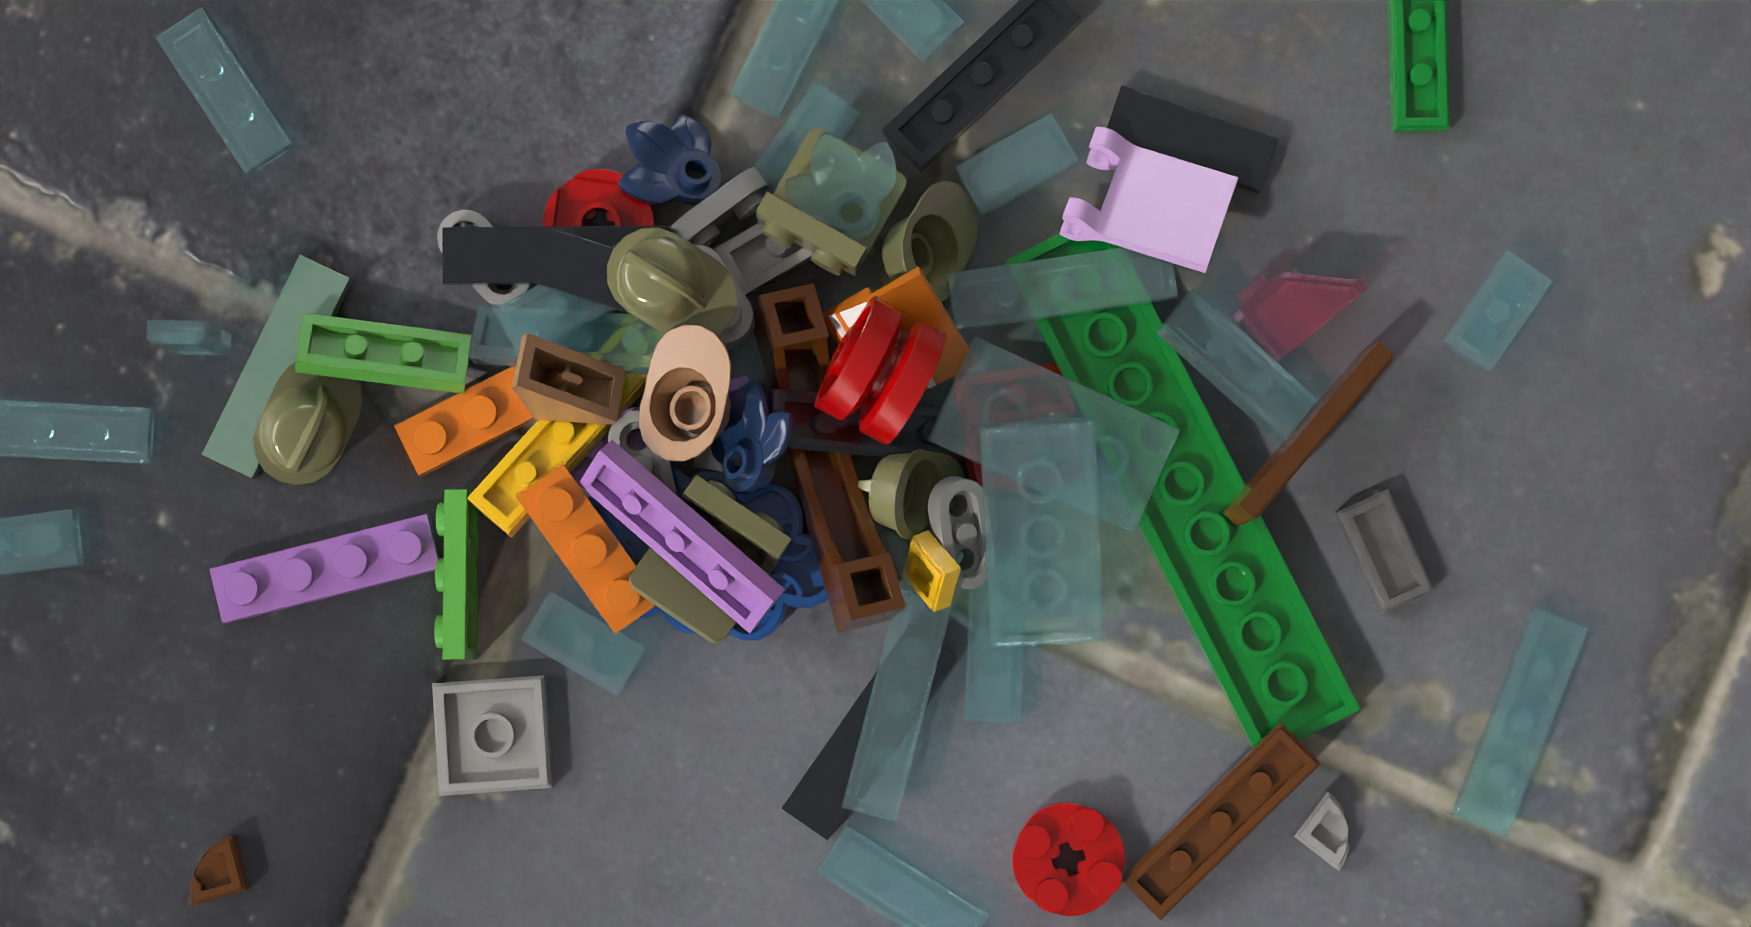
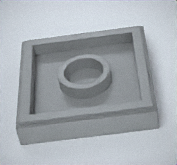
(492, 735)

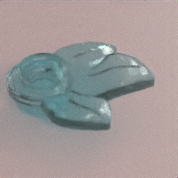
(842, 179)

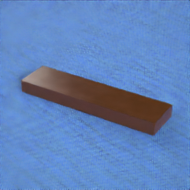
(1308, 434)
(1221, 820)

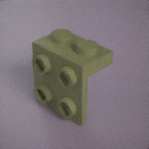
(829, 247)
(753, 534)

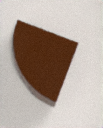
(219, 872)

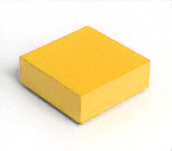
(931, 571)

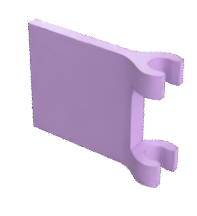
(1152, 203)

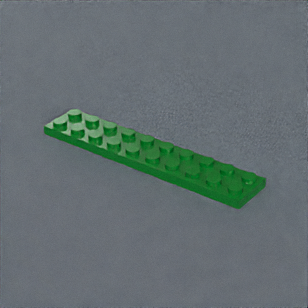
(1220, 572)

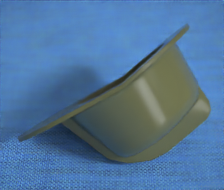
(934, 237)
(670, 282)
(306, 425)
(903, 486)

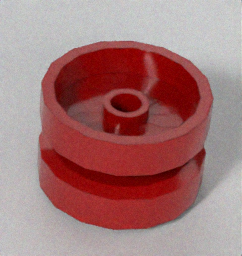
(882, 372)

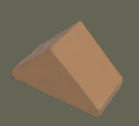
(566, 383)

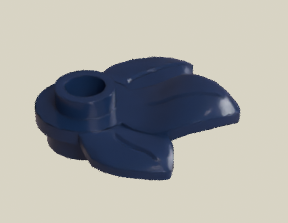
(665, 157)
(751, 440)

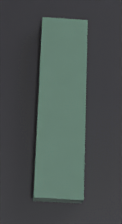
(309, 290)

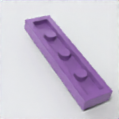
(681, 536)
(325, 568)

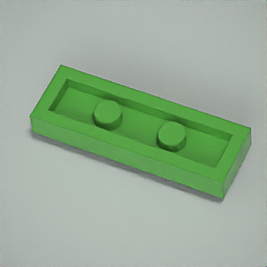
(382, 353)
(458, 576)

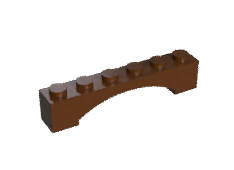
(848, 549)

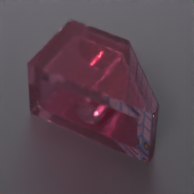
(1291, 308)

